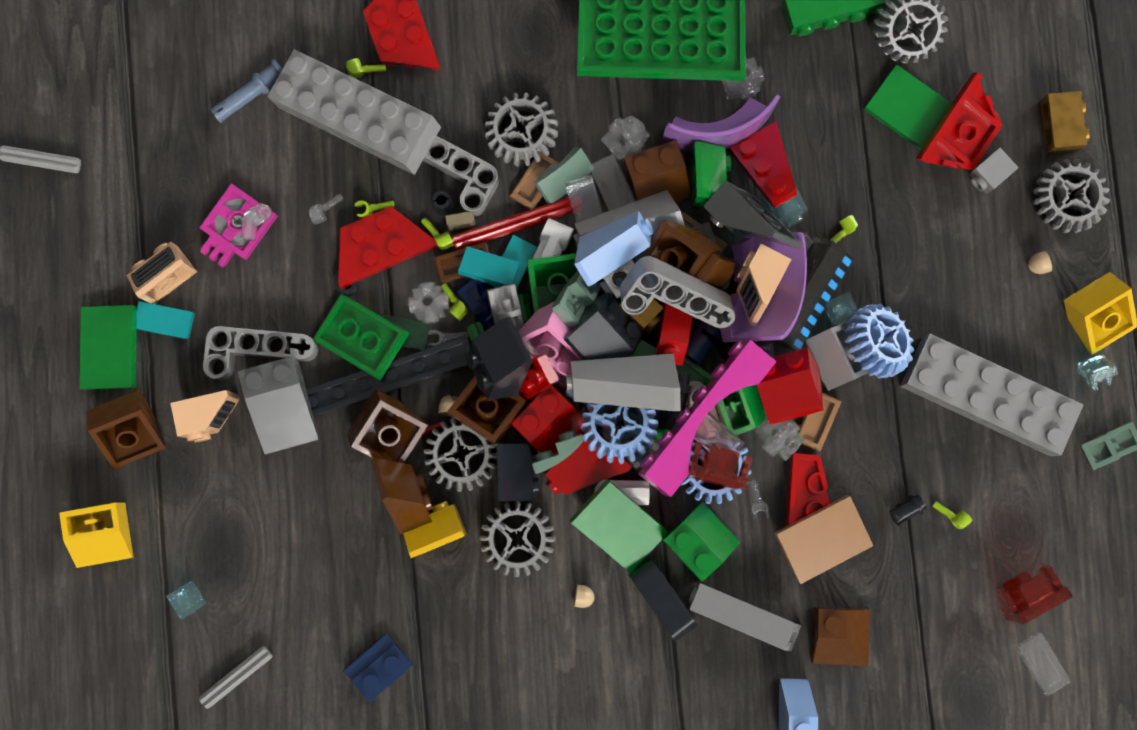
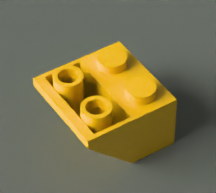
(97, 534)

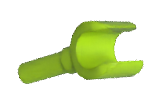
(356, 70)
(370, 208)
(849, 225)
(443, 240)
(458, 310)
(959, 520)

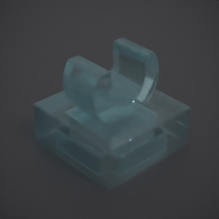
(841, 309)
(1097, 370)
(186, 600)

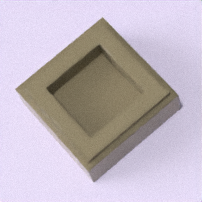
(460, 221)

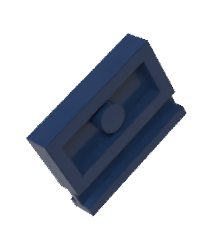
(378, 667)

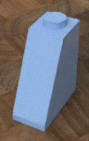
(612, 246)
(796, 705)

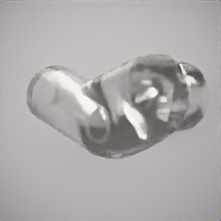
(252, 219)

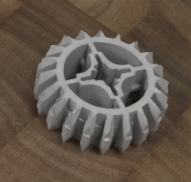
(922, 43)
(512, 134)
(1088, 209)
(439, 459)
(498, 524)

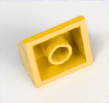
(1102, 312)
(443, 529)

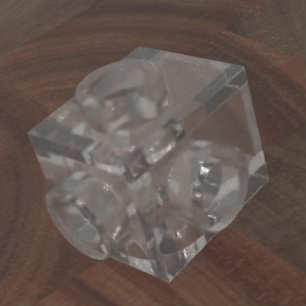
(749, 87)
(626, 137)
(429, 313)
(780, 438)

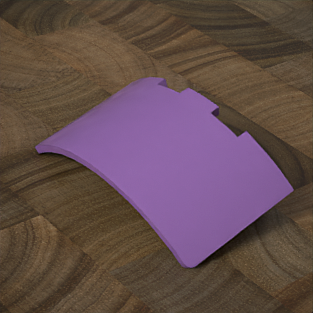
(723, 132)
(786, 301)

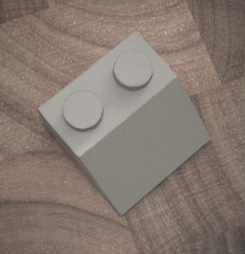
(833, 358)

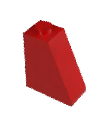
(673, 333)
(582, 470)

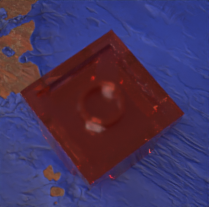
(719, 467)
(1031, 597)

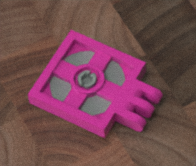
(225, 227)

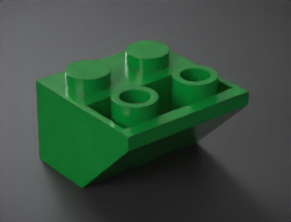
(741, 409)

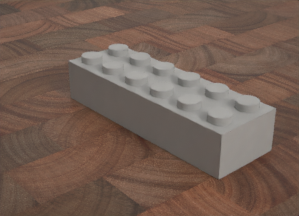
(354, 111)
(991, 395)

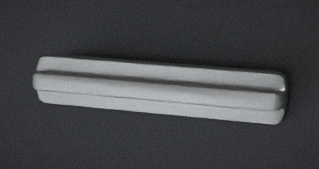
(40, 159)
(235, 677)

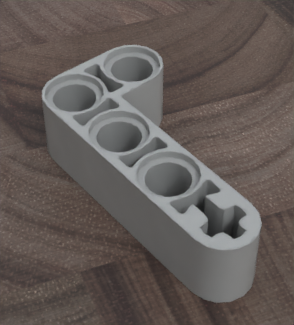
(470, 176)
(713, 307)
(261, 348)

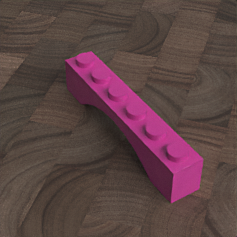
(670, 463)

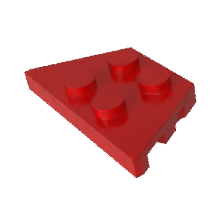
(400, 33)
(964, 129)
(378, 244)

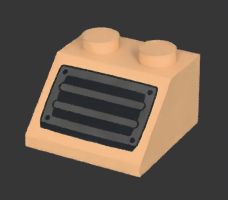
(160, 273)
(759, 280)
(203, 415)

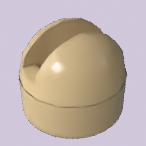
(1040, 263)
(445, 403)
(583, 596)

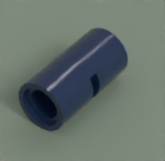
(702, 341)

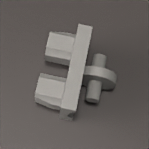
(505, 304)

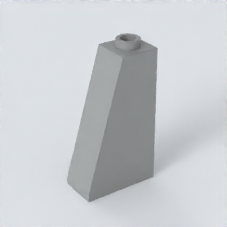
(654, 208)
(627, 382)
(744, 617)

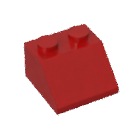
(791, 387)
(547, 419)

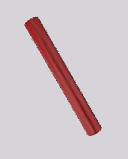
(512, 224)

